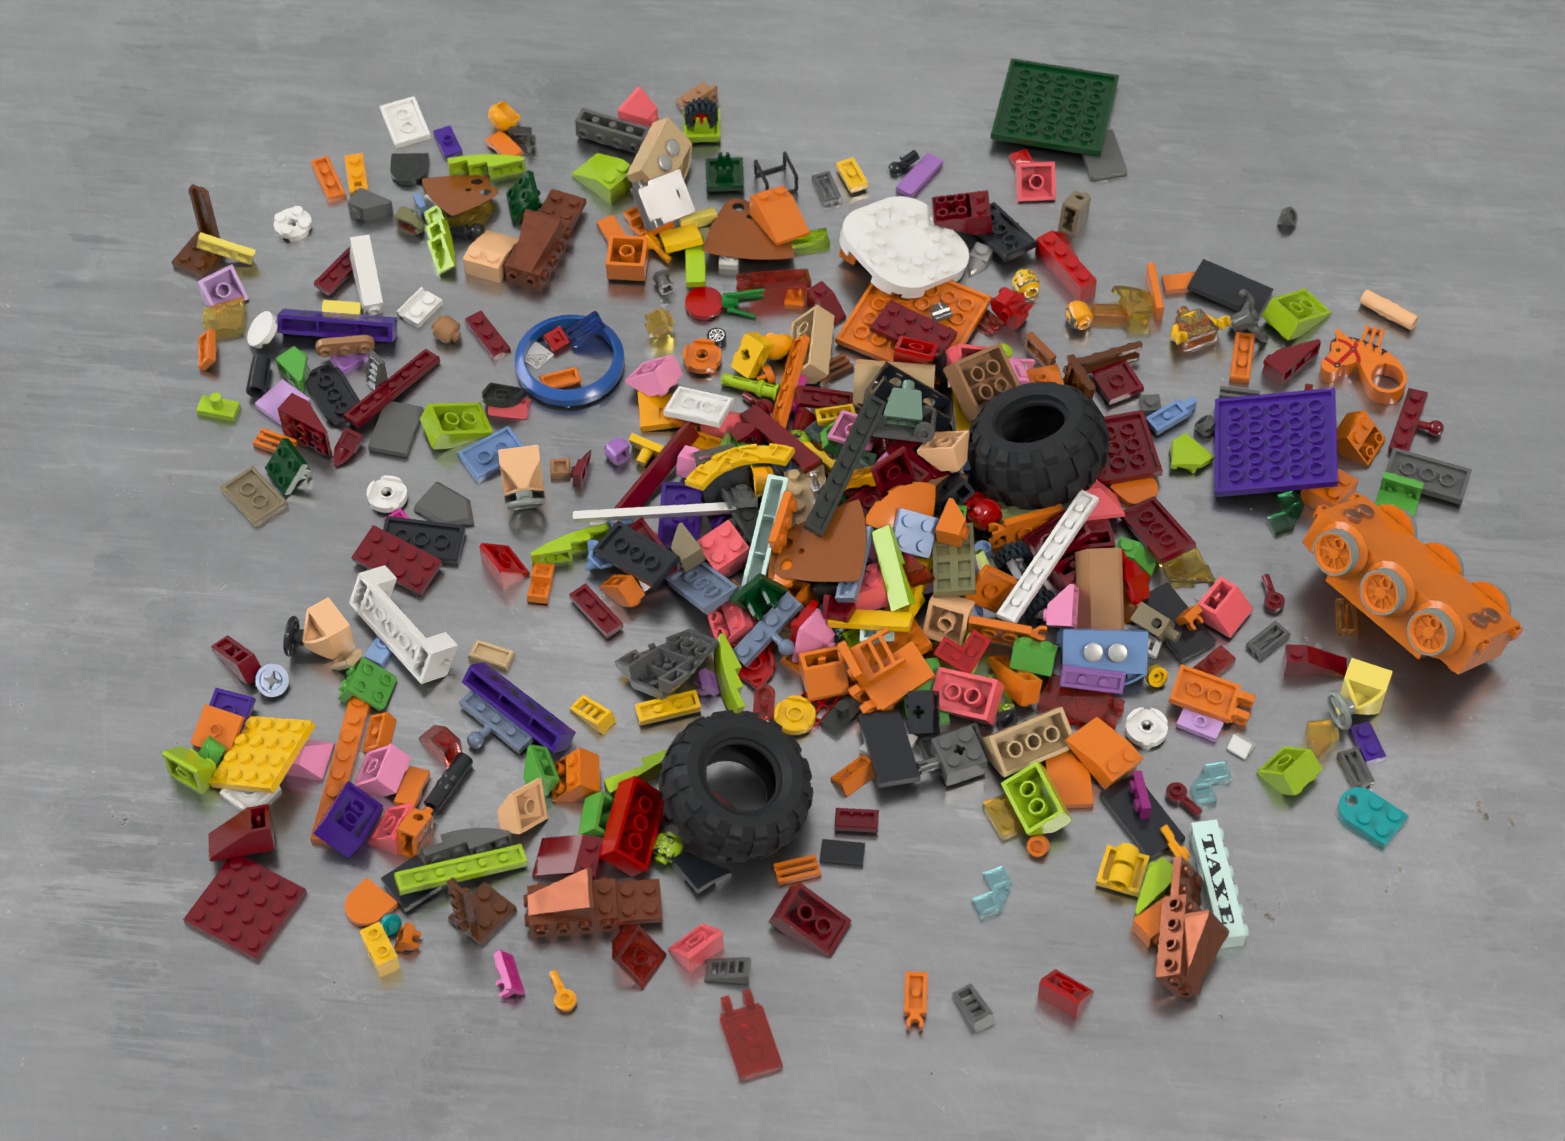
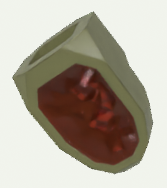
(409, 221)

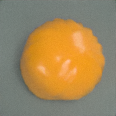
(503, 116)
(781, 345)

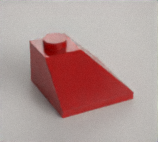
(914, 350)

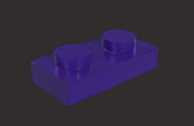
(1367, 743)

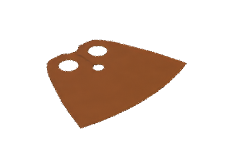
(450, 192)

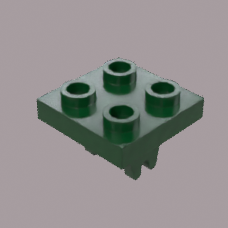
(724, 173)
(523, 196)
(287, 466)
(759, 595)

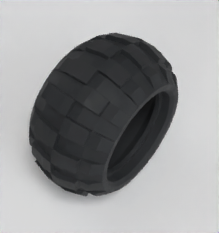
(1038, 445)

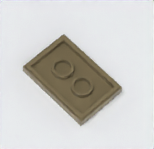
(254, 496)

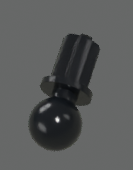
(896, 168)
(475, 231)

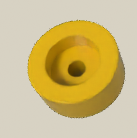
(1156, 676)

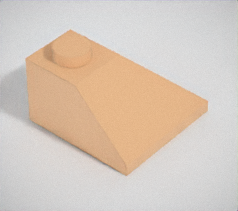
(946, 450)
(523, 808)

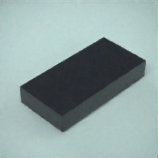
(842, 852)

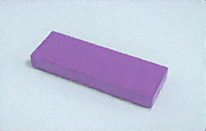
(919, 175)
(1092, 679)

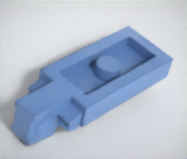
(1171, 415)

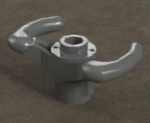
(1248, 318)

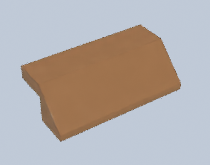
(1100, 588)

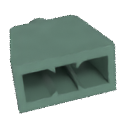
(904, 406)

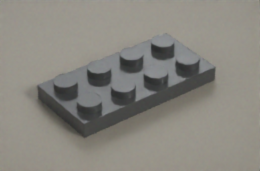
(1439, 477)

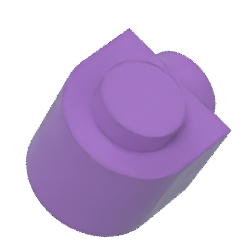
(617, 450)

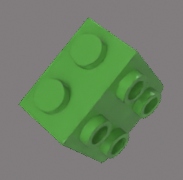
(1399, 492)
(367, 683)

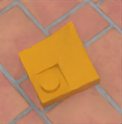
(652, 412)

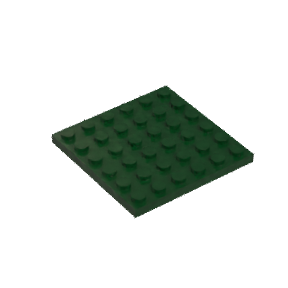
(1055, 107)

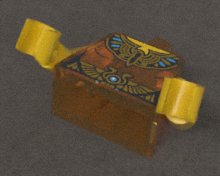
(1196, 328)

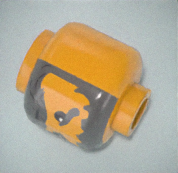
(1078, 315)

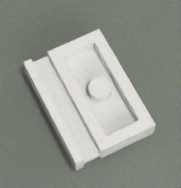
(419, 307)

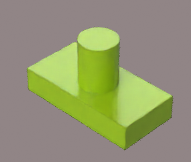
(218, 408)

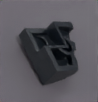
(699, 872)

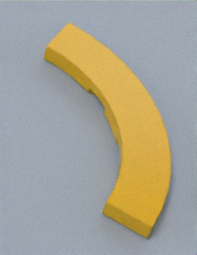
(737, 457)

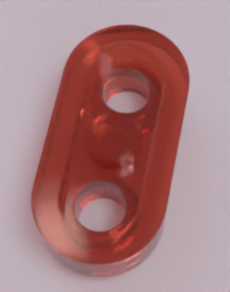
(764, 706)

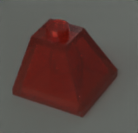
(636, 953)

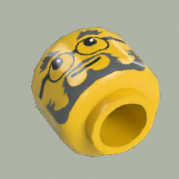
(1026, 282)

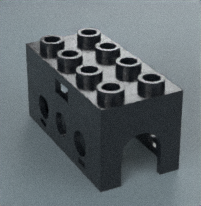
(882, 388)

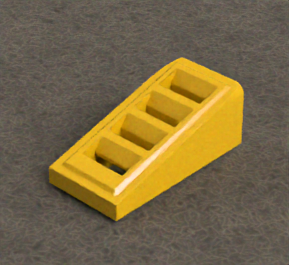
(831, 411)
(601, 722)

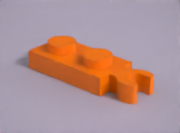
(915, 998)

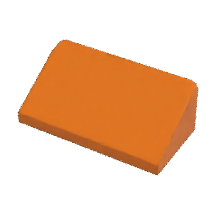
(379, 731)
(853, 775)

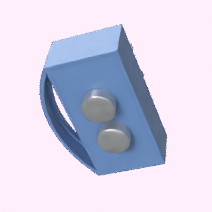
(1107, 649)

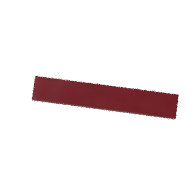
(391, 388)
(777, 434)
(659, 468)

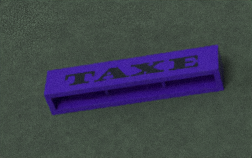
(336, 324)
(518, 707)

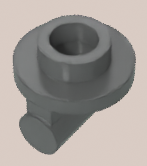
(940, 312)

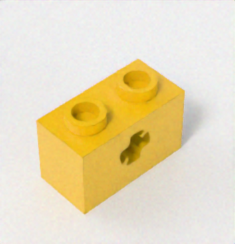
(751, 354)
(379, 949)

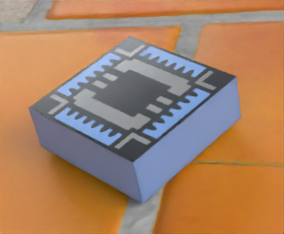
(419, 205)

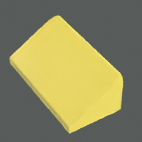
(701, 218)
(342, 307)

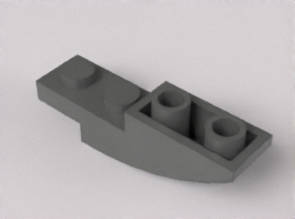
(470, 840)

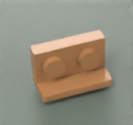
(701, 90)

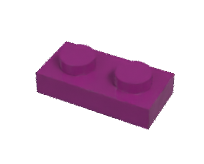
(1142, 801)

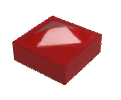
(1020, 156)
(556, 339)

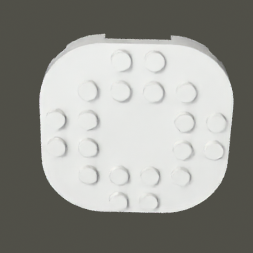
(903, 246)

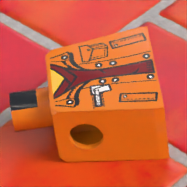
(415, 832)

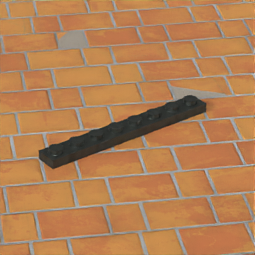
(844, 465)

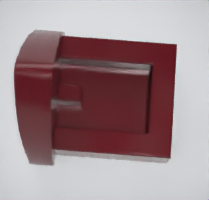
(803, 418)
(747, 433)
(837, 610)

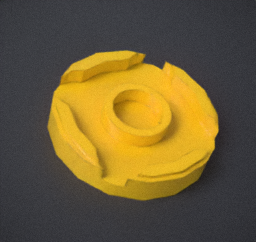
(795, 715)

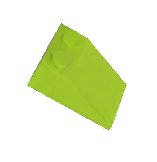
(605, 176)
(1295, 313)
(454, 424)

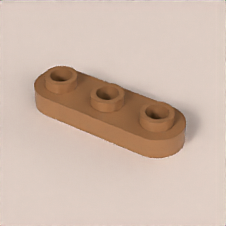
(345, 345)

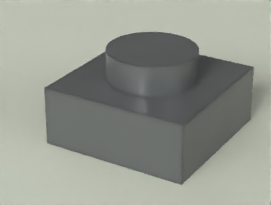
(1149, 403)

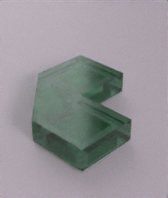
(1288, 518)

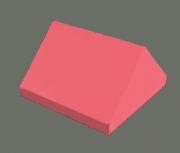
(385, 833)
(697, 946)

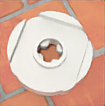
(292, 215)
(390, 503)
(1146, 738)

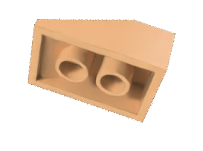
(487, 256)

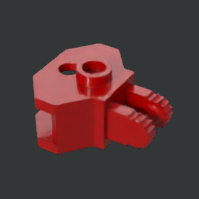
(1010, 307)

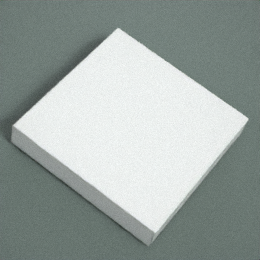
(245, 799)

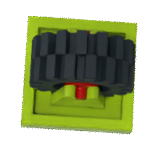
(702, 121)

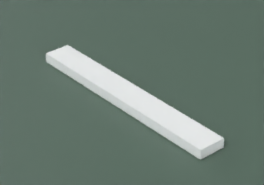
(651, 512)
(1047, 557)

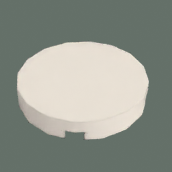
(262, 329)

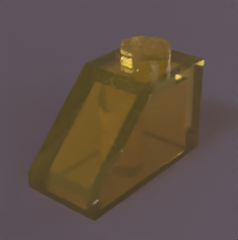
(1321, 737)

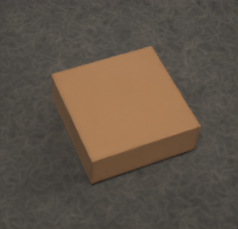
(560, 468)

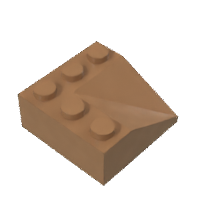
(980, 379)

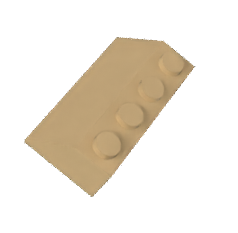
(819, 326)
(1028, 741)

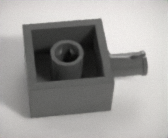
(956, 756)

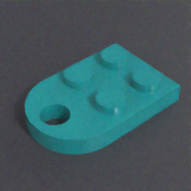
(1371, 815)

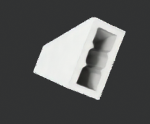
(366, 275)

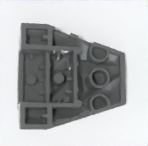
(666, 666)

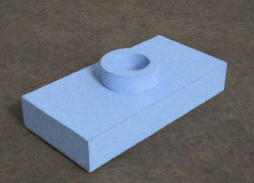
(378, 652)

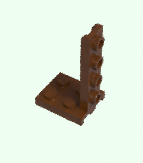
(190, 258)
(1079, 367)
(480, 912)

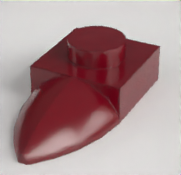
(346, 446)
(579, 471)

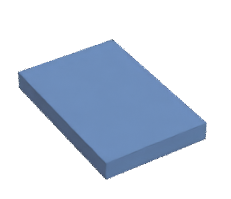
(483, 457)

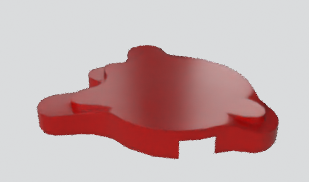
(1136, 580)
(760, 669)

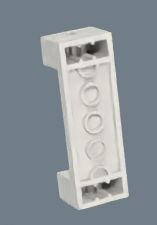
(422, 656)

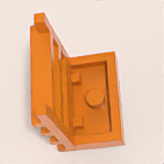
(858, 664)

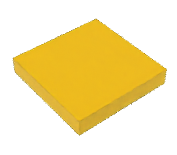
(681, 238)

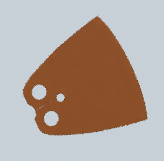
(742, 237)
(834, 556)

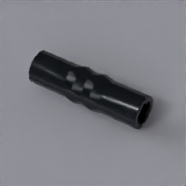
(448, 782)

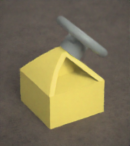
(1361, 692)

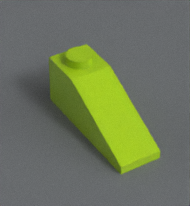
(1156, 884)

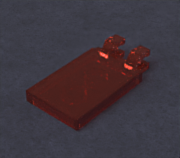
(773, 280)
(1080, 704)
(749, 1037)

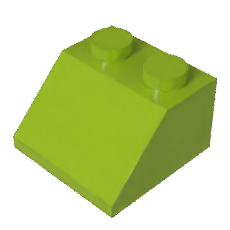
(189, 767)
(1290, 769)

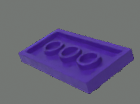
(678, 494)

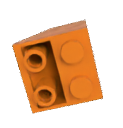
(1359, 437)
(823, 673)
(578, 776)

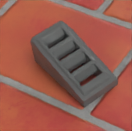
(376, 371)
(736, 963)
(979, 1020)

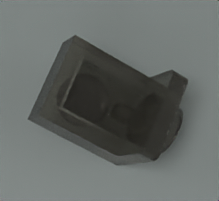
(523, 136)

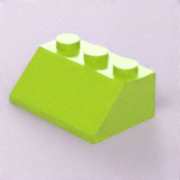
(1036, 800)

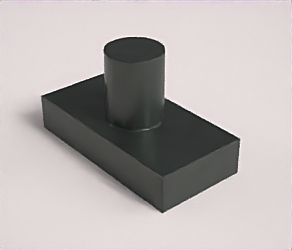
(841, 716)

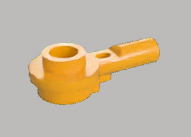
(655, 244)
(1174, 847)
(565, 998)

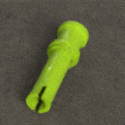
(759, 387)

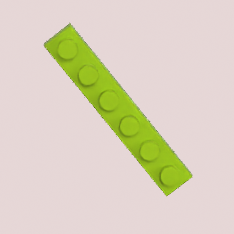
(460, 869)

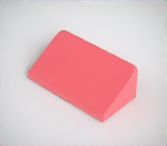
(519, 411)

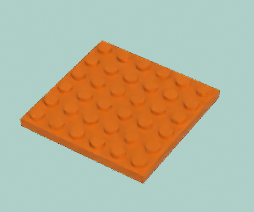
(964, 302)

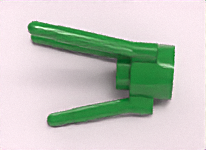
(731, 300)

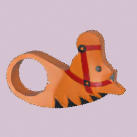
(1366, 360)

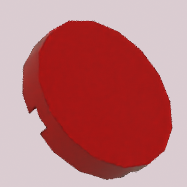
(703, 303)

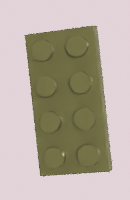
(954, 567)

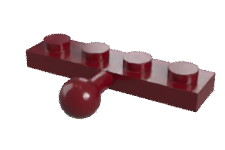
(1410, 420)

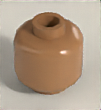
(446, 329)

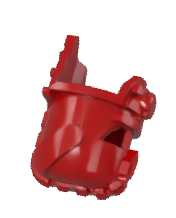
(982, 511)

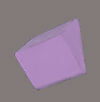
(221, 286)

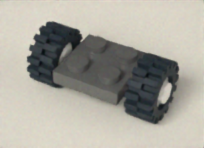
(1014, 561)

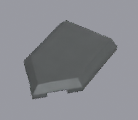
(445, 506)

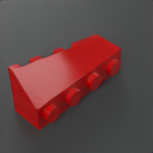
(1062, 260)

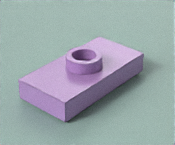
(1199, 725)

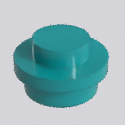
(391, 923)

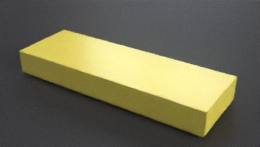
(226, 248)

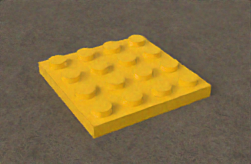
(262, 754)

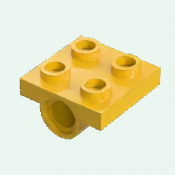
(1122, 869)

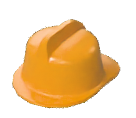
(760, 476)

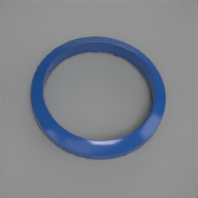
(568, 397)

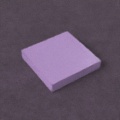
(275, 397)

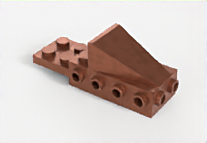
(543, 239)
(590, 905)
(1187, 934)

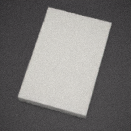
(405, 122)
(698, 406)

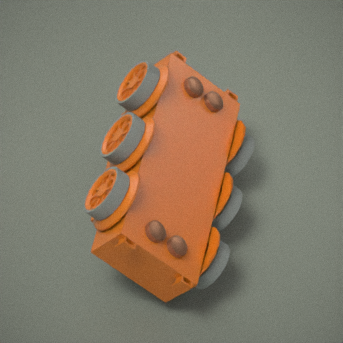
(1410, 586)

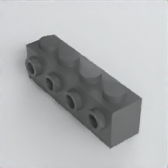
(610, 130)

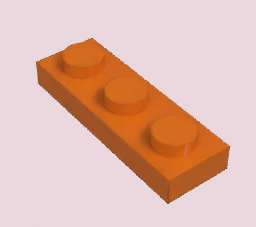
(782, 522)

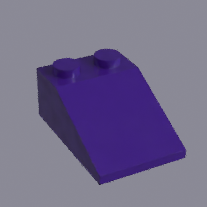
(348, 819)

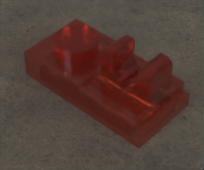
(1216, 661)

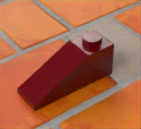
(1289, 360)
(237, 658)
(1311, 661)

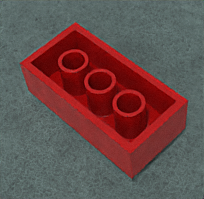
(632, 826)

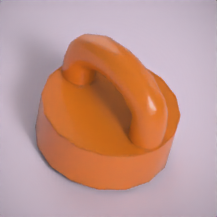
(768, 374)
(1038, 845)

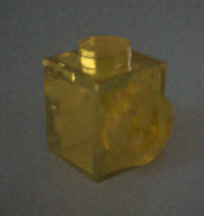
(659, 322)

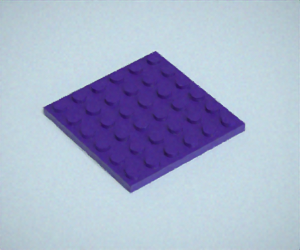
(1276, 442)

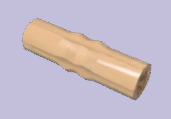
(1388, 309)

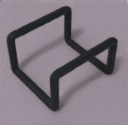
(786, 159)

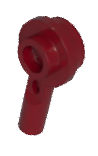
(763, 403)
(1273, 600)
(1177, 794)

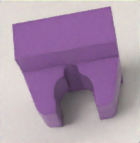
(708, 681)

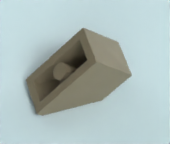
(687, 548)

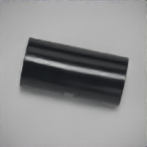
(258, 376)

